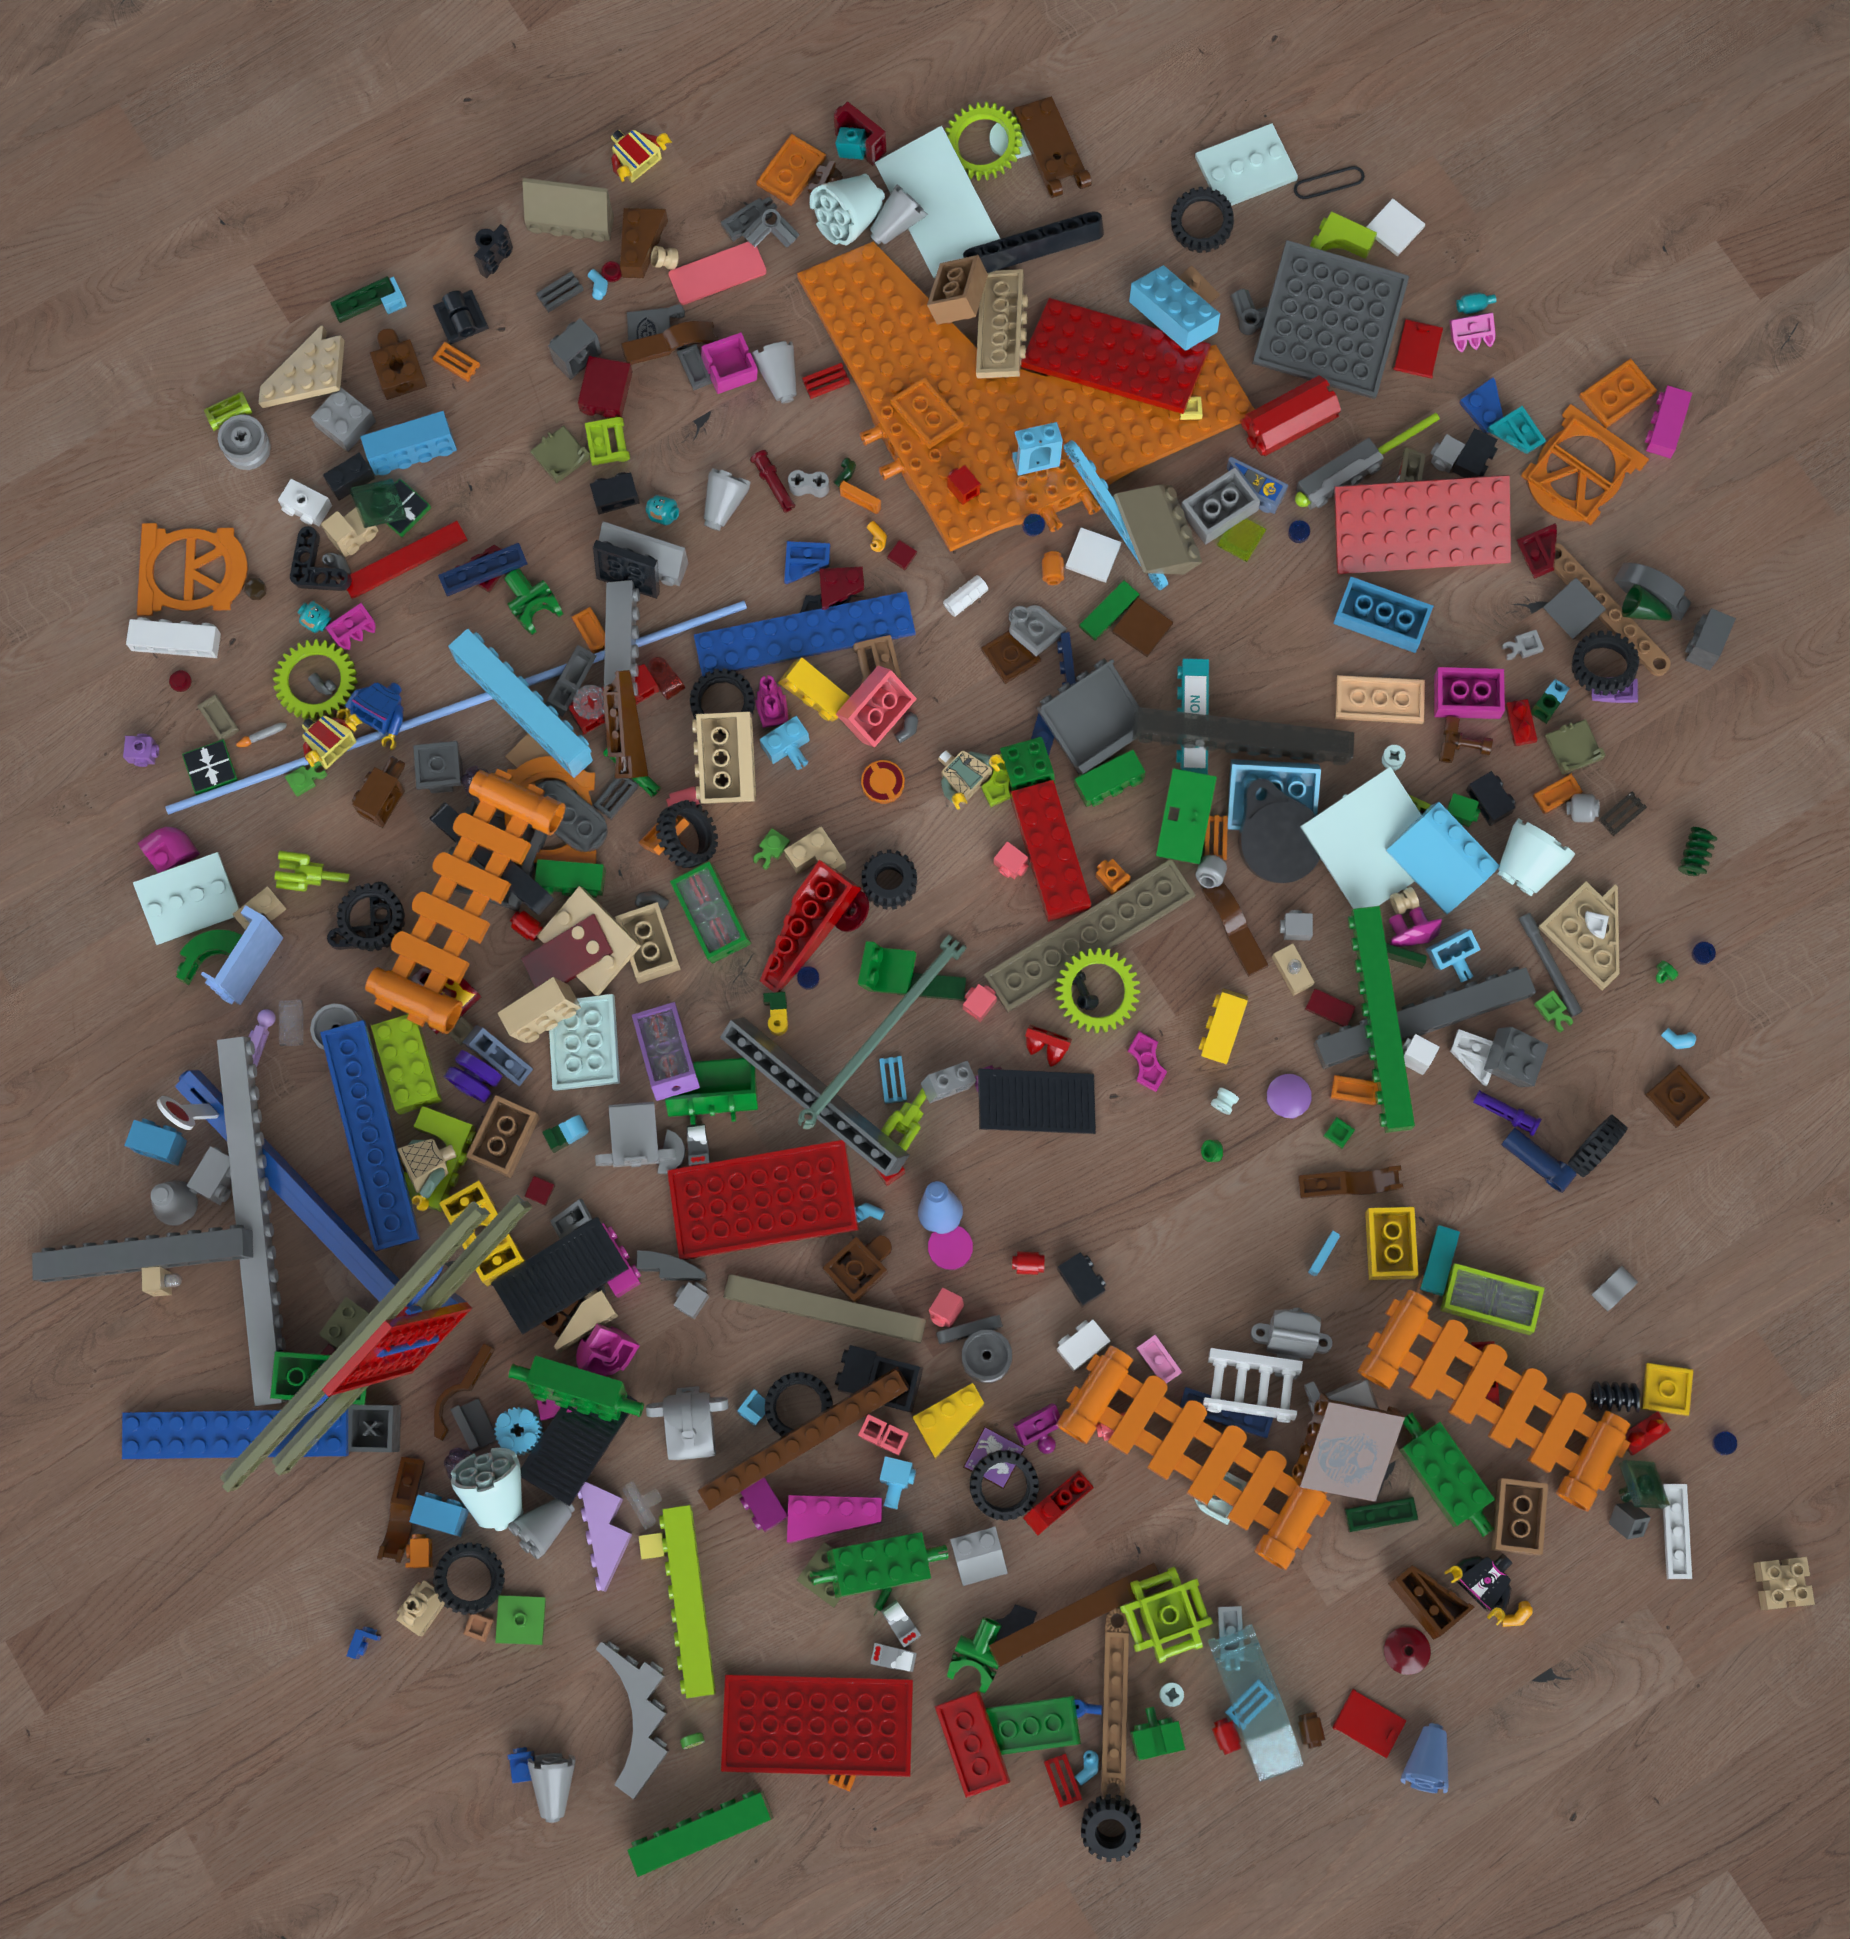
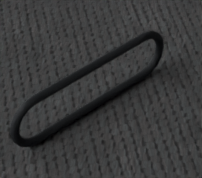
(1325, 175)

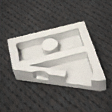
(1472, 1053)

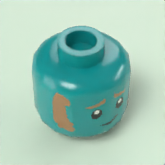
(662, 509)
(314, 616)

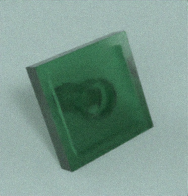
(378, 503)
(1643, 1485)

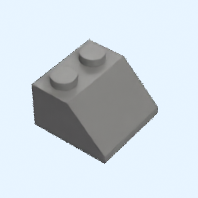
(979, 1556)

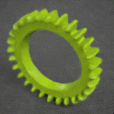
(1005, 120)
(299, 707)
(1066, 994)

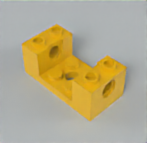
(506, 1254)

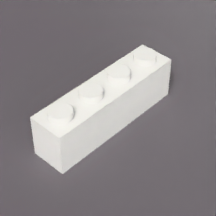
(173, 638)

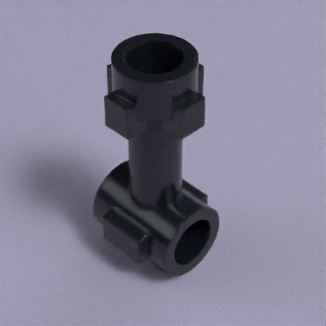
(1085, 1000)

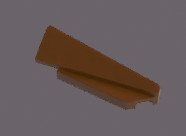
(623, 727)

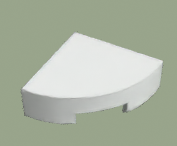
(1596, 923)

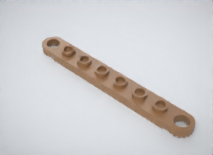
(1568, 569)
(1115, 1704)

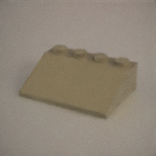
(567, 209)
(1158, 530)

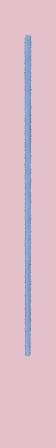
(445, 711)

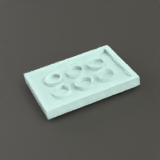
(1247, 165)
(187, 898)
(586, 1046)

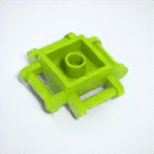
(1166, 1615)

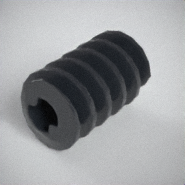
(1615, 1395)

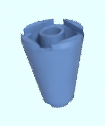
(939, 1209)
(1428, 1761)

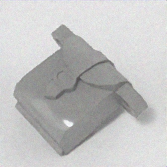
(634, 1137)
(1292, 1335)
(1356, 1393)
(688, 1422)

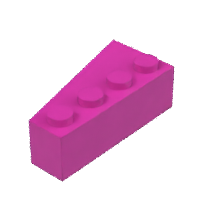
(826, 1515)

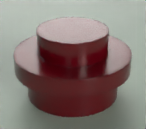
(611, 271)
(180, 681)

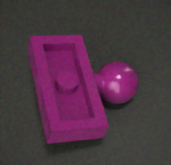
(1037, 1427)

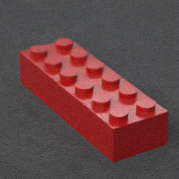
(1050, 850)

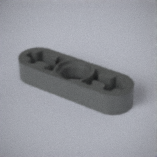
(966, 1330)

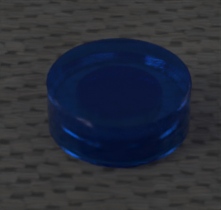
(1033, 525)
(1299, 531)
(1703, 953)
(808, 978)
(1724, 1443)

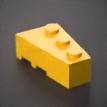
(814, 689)
(1223, 1026)
(947, 1418)

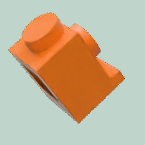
(1115, 883)
(419, 1552)

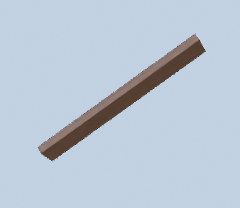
(1070, 1617)

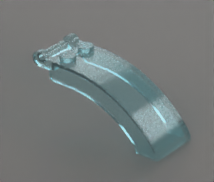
(1257, 1705)

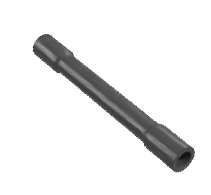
(1533, 932)

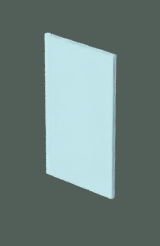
(938, 183)

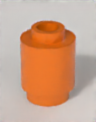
(1052, 568)

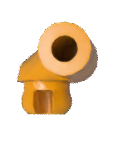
(879, 537)
(1520, 1617)

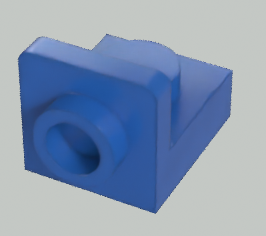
(358, 1645)
(519, 1764)

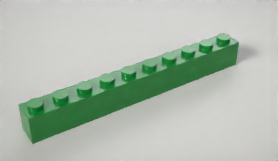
(1382, 1019)

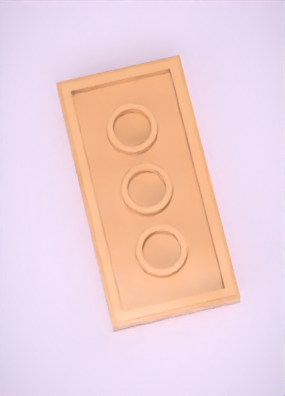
(1380, 699)

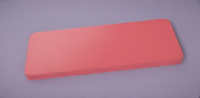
(717, 272)

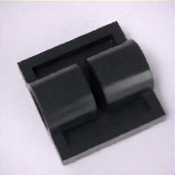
(492, 249)
(460, 316)

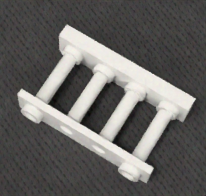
(1266, 1366)

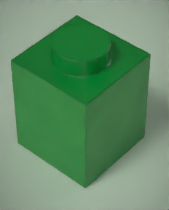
(1463, 809)

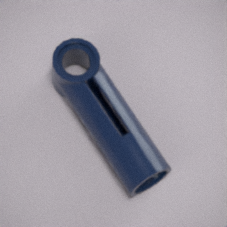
(1555, 1172)

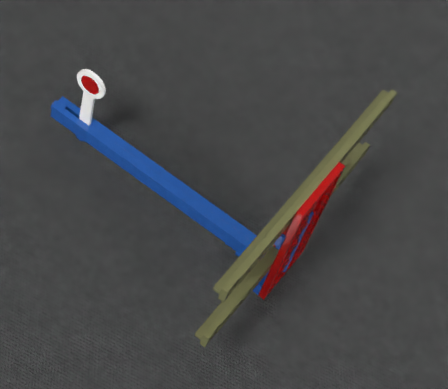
(398, 1330)

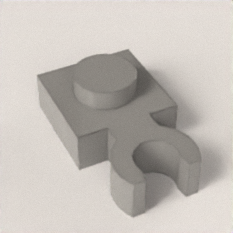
(1526, 644)

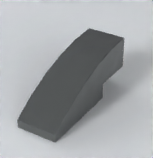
(570, 680)
(669, 1267)

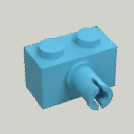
(786, 741)
(1453, 952)
(897, 1476)

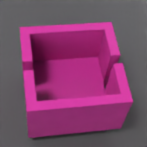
(727, 364)

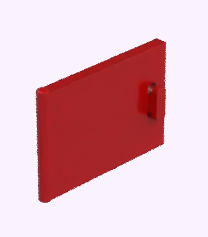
(1418, 349)
(1369, 1723)

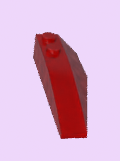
(811, 918)

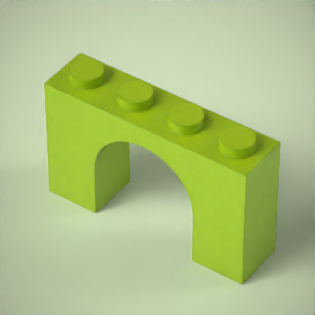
(1344, 234)
(453, 1133)

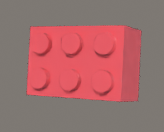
(876, 706)

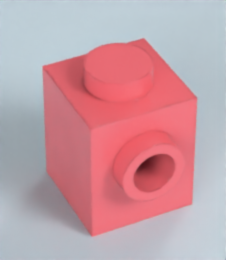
(1011, 861)
(979, 1001)
(946, 1308)

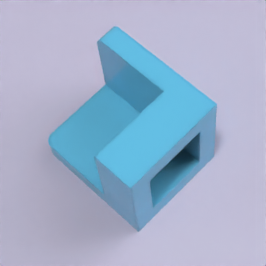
(395, 300)
(753, 1408)

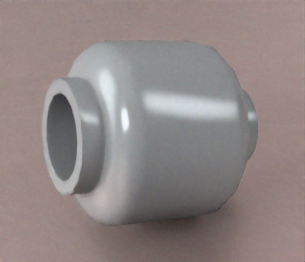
(1583, 808)
(1211, 871)

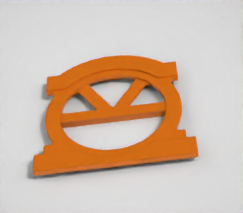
(1579, 424)
(226, 545)
(584, 782)

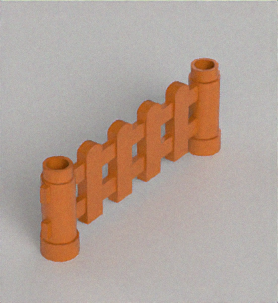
(425, 1002)
(1090, 1406)
(1604, 1437)

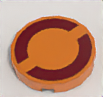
(882, 781)

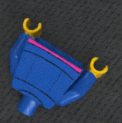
(378, 708)

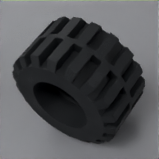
(889, 861)
(1111, 1846)

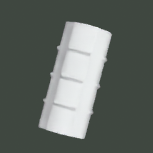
(965, 595)

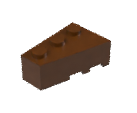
(639, 235)
(1429, 1602)

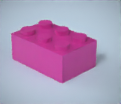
(1469, 693)

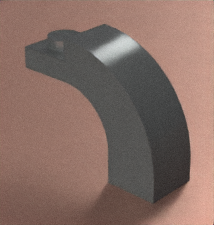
(1656, 583)

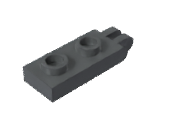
(742, 219)

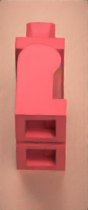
(883, 1435)

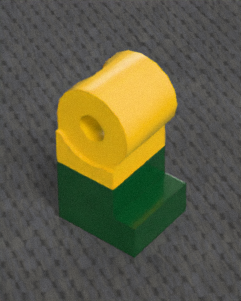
(778, 1011)

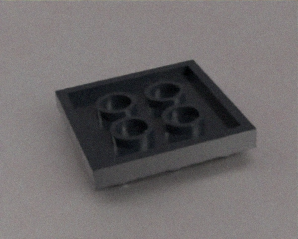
(623, 564)

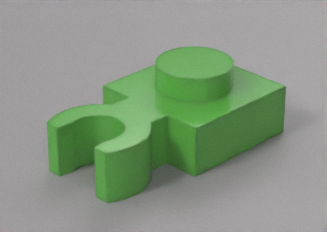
(302, 779)
(772, 846)
(1552, 1008)

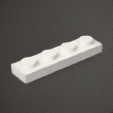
(1677, 1533)

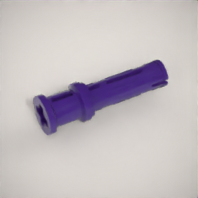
(1516, 1117)

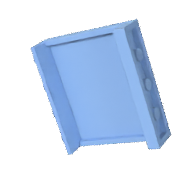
(246, 959)

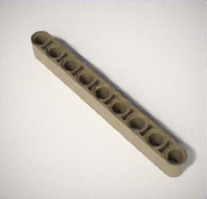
(824, 1308)

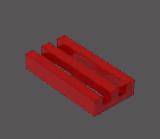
(823, 373)
(1055, 1760)

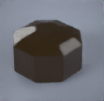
(255, 589)

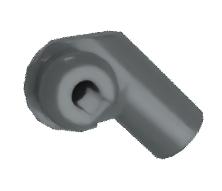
(336, 561)

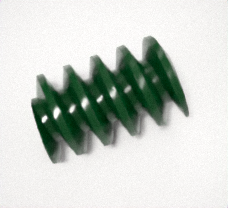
(1697, 851)

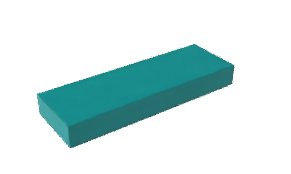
(1440, 1260)

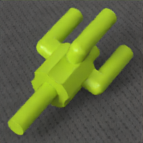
(305, 872)
(906, 1120)

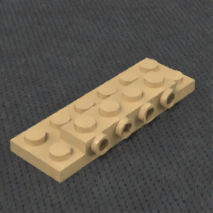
(1002, 325)

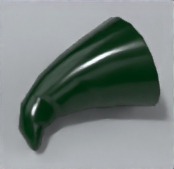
(1644, 605)

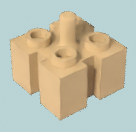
(1784, 1583)

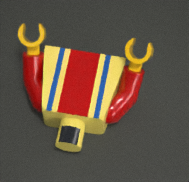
(636, 153)
(328, 739)

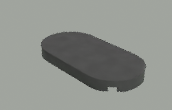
(582, 824)

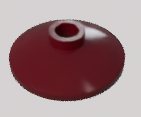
(855, 914)
(1395, 1654)

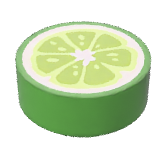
(692, 1740)

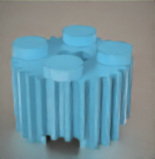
(507, 1424)

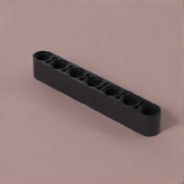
(1039, 241)
(521, 883)

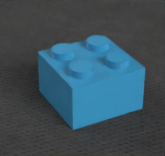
(156, 1142)
(439, 1515)

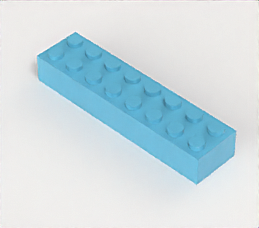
(521, 703)

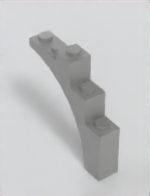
(647, 1715)

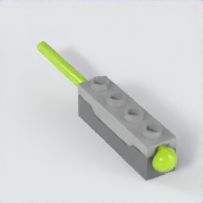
(1350, 467)

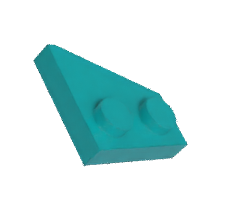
(1518, 431)

